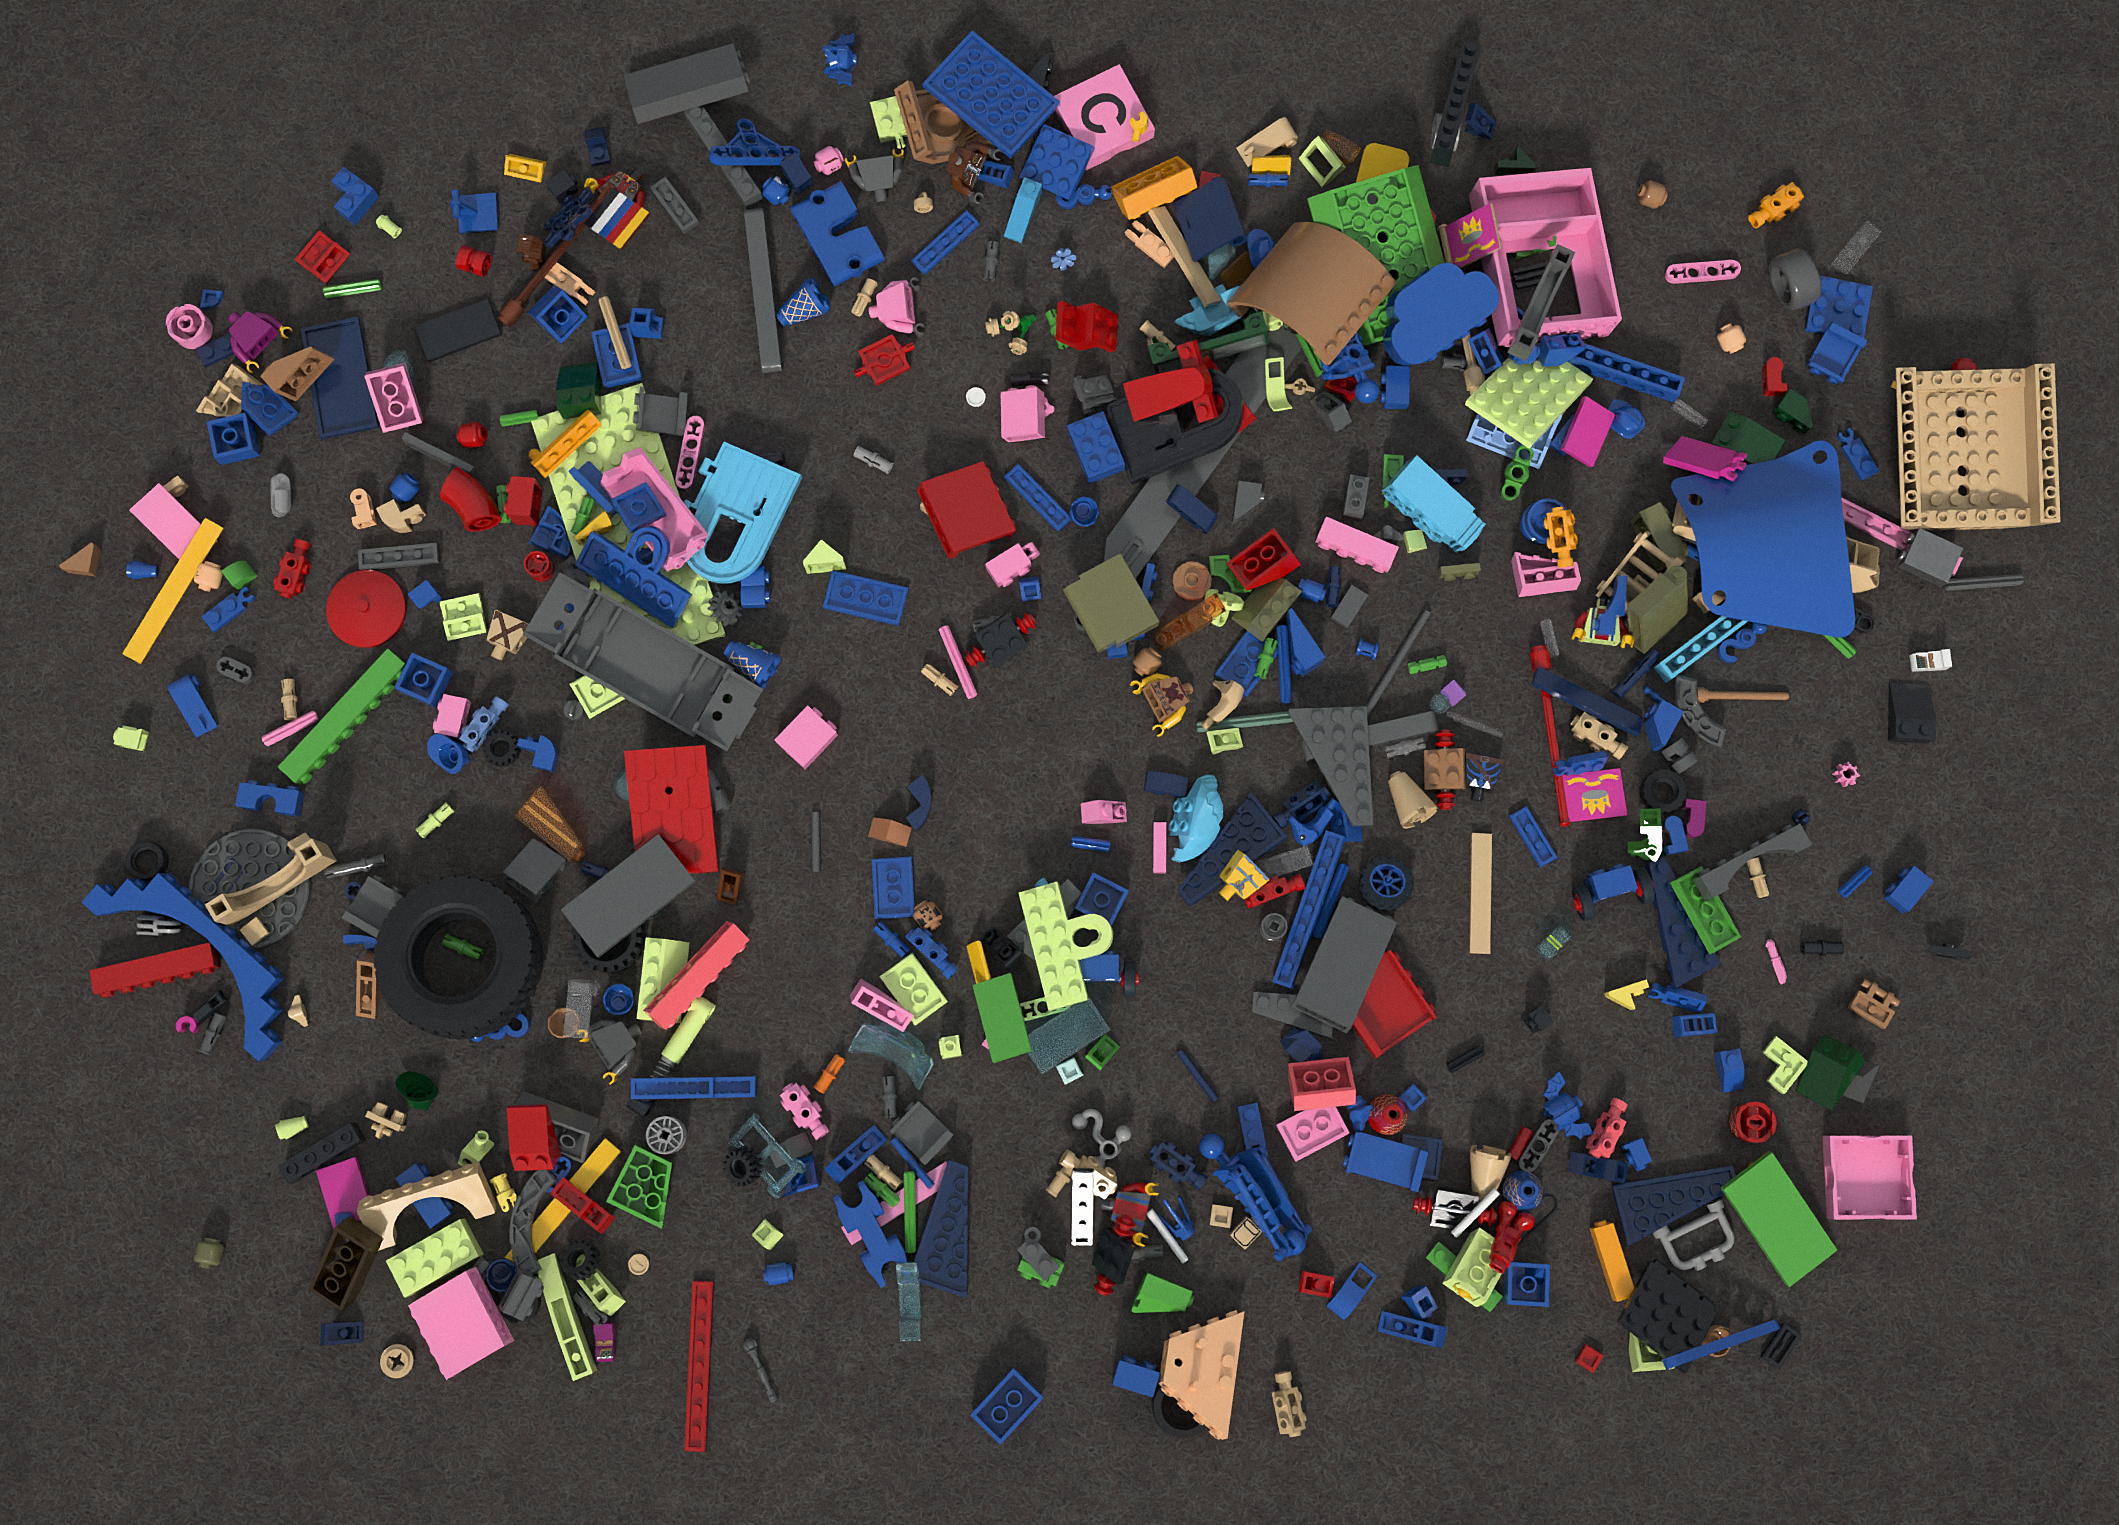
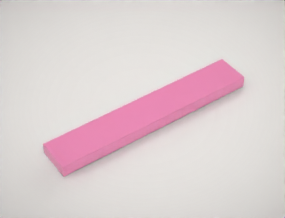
(891, 1213)

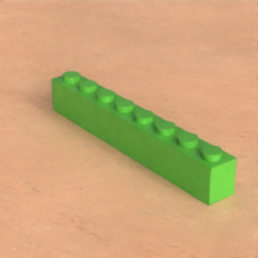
(343, 718)

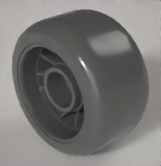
(1795, 279)

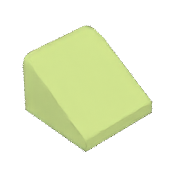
(1414, 540)
(767, 1234)

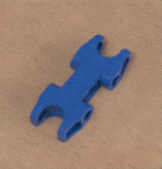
(864, 1220)

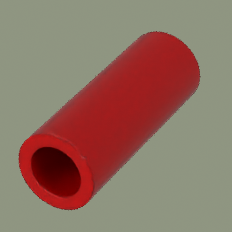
(1520, 1143)

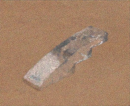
(1286, 862)

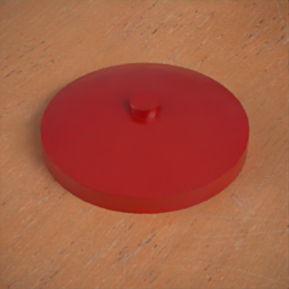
(366, 608)

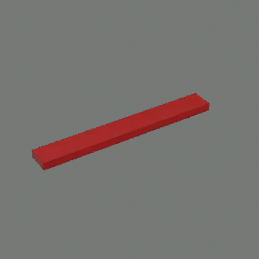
(699, 1366)

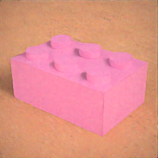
(393, 397)

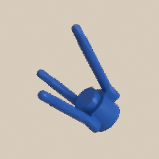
(1184, 1228)

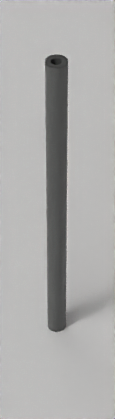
(1397, 661)

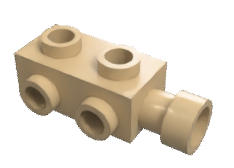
(1593, 735)
(1101, 1176)
(1288, 1407)

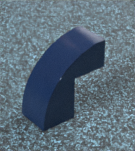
(922, 793)
(1598, 1168)

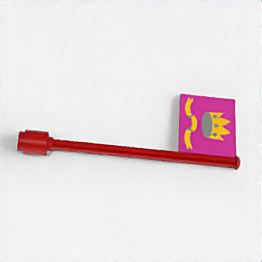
(1584, 795)

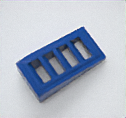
(999, 181)
(1682, 1029)

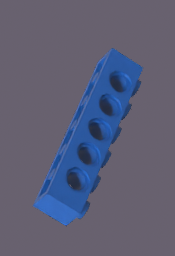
(1629, 373)

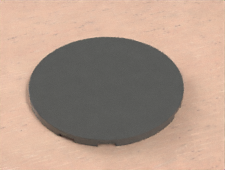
(262, 856)

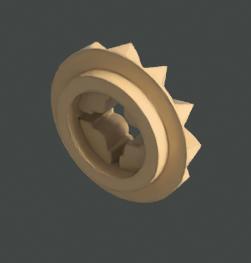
(387, 1362)

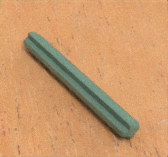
(1247, 721)

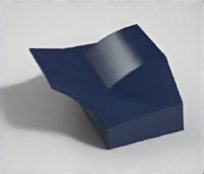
(1302, 1045)

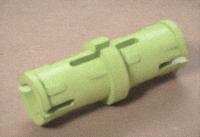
(434, 820)

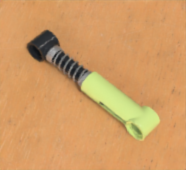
(676, 1048)

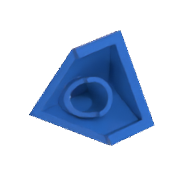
(805, 1180)

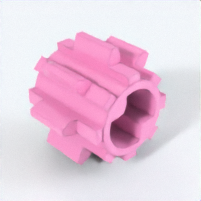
(1840, 776)

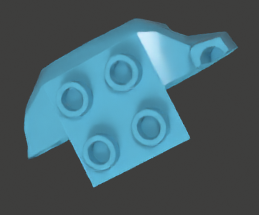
(1210, 319)
(1196, 819)

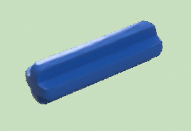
(1089, 843)
(1855, 881)

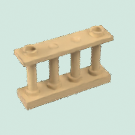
(1640, 540)

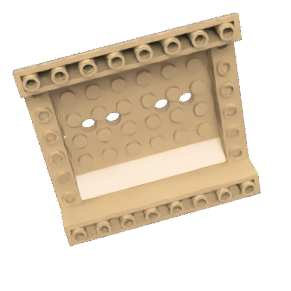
(2005, 448)

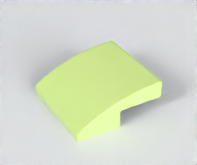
(463, 616)

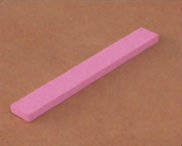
(1878, 526)

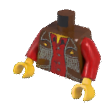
(624, 184)

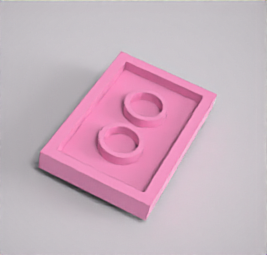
(1312, 1130)

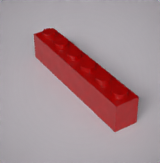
(154, 969)

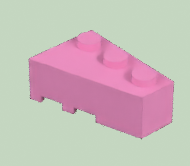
(1542, 575)

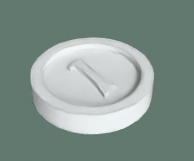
(975, 397)

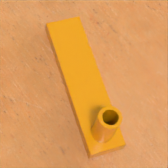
(564, 444)

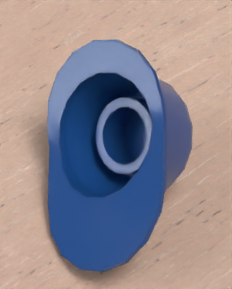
(1259, 246)
(1627, 419)
(447, 753)

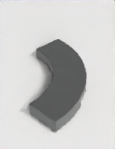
(1694, 714)

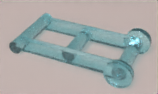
(795, 1165)

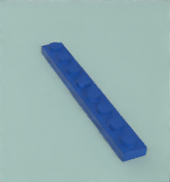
(1309, 909)

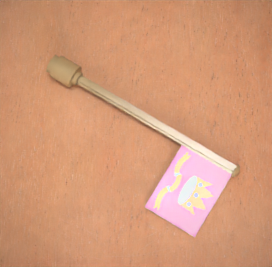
(1463, 244)

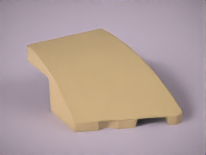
(227, 393)

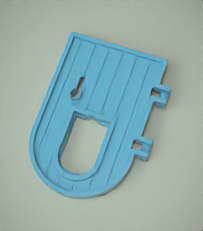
(738, 492)

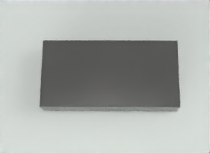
(1349, 606)

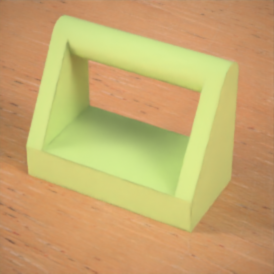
(1328, 153)

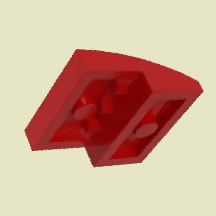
(322, 257)

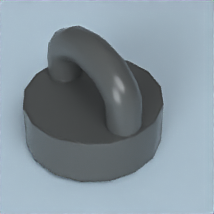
(573, 710)

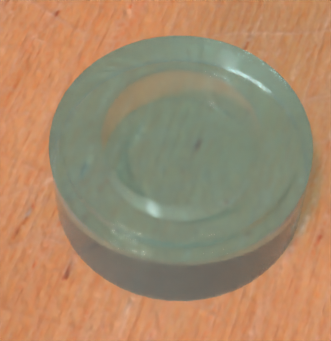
(1439, 704)

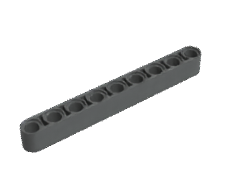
(762, 290)

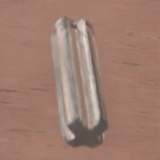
(1689, 413)
(1549, 637)

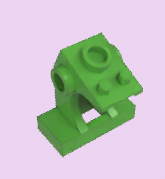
(1651, 825)

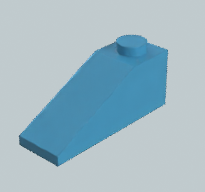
(1023, 209)

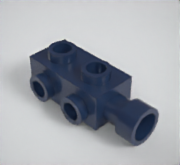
(1302, 804)
(1171, 1163)

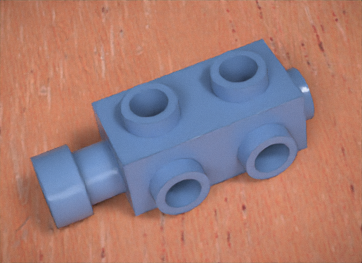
(480, 724)

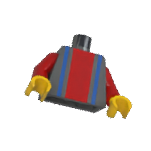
(1133, 1202)

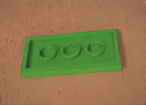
(1707, 916)
(1002, 1018)

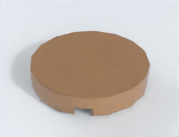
(1191, 580)

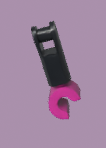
(201, 1013)

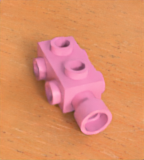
(801, 1104)

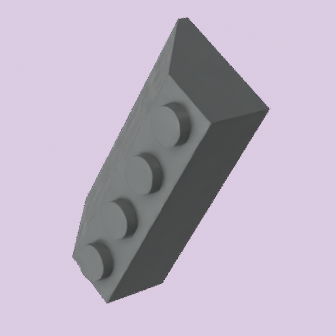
(572, 1128)

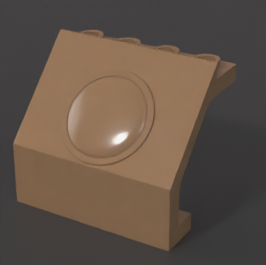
(932, 126)

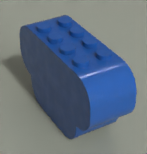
(1436, 311)

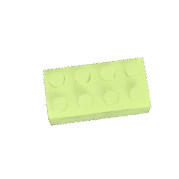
(434, 1257)

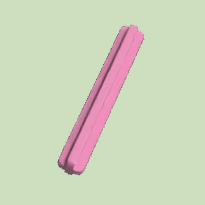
(958, 662)

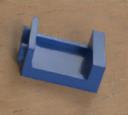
(1835, 353)

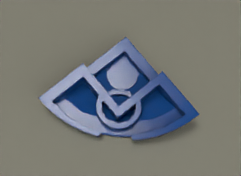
(551, 534)

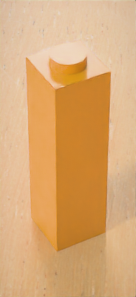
(1612, 1260)

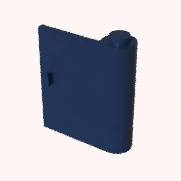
(1210, 219)

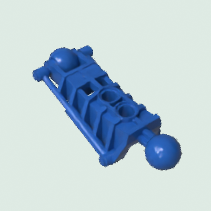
(1350, 362)
(1261, 1192)

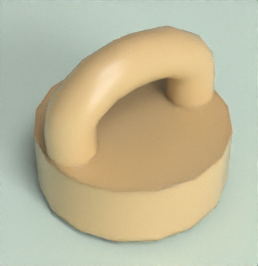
(923, 203)

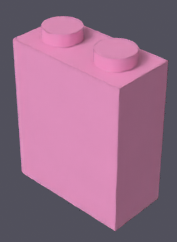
(1022, 414)
(807, 736)

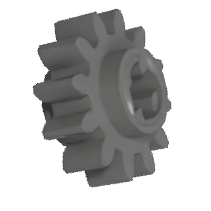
(724, 608)

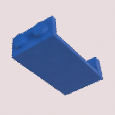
(1386, 1160)

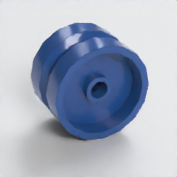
(1533, 520)

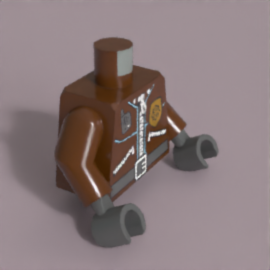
(966, 166)

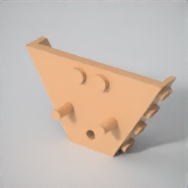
(1207, 1370)

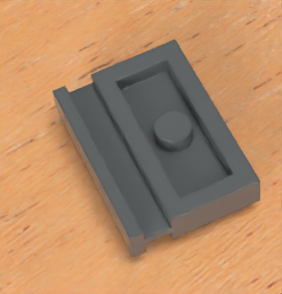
(1094, 391)

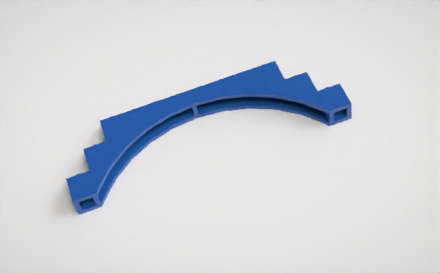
(252, 973)

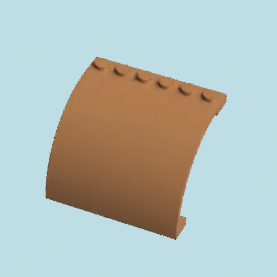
(1317, 286)

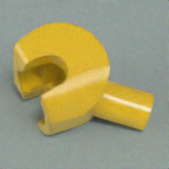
(1139, 127)

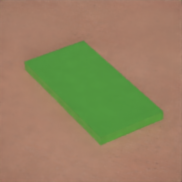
(1778, 1218)

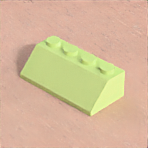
(660, 964)

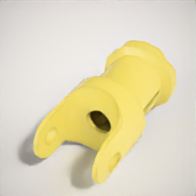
(503, 1191)

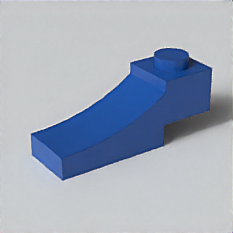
(1605, 623)

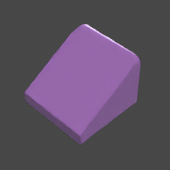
(1453, 692)

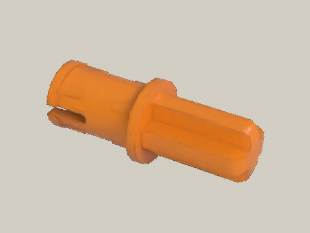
(829, 1073)

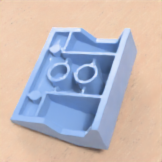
(1493, 438)

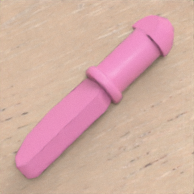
(1777, 963)

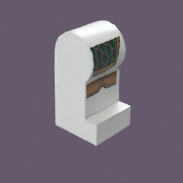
(1931, 661)

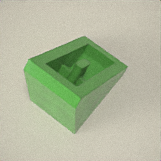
(1102, 1052)

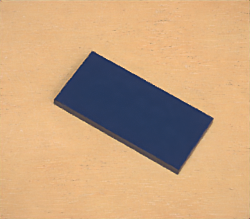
(341, 391)

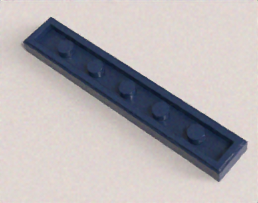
(1587, 701)

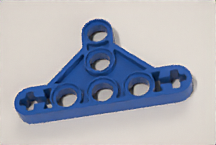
(762, 147)

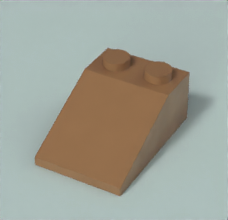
(296, 372)

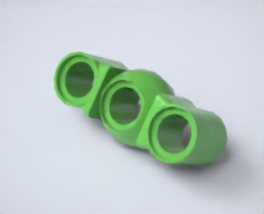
(1511, 481)

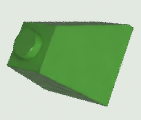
(1161, 1296)

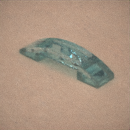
(909, 1301)

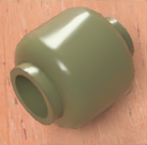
(208, 1253)

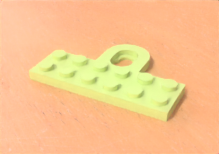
(1055, 946)

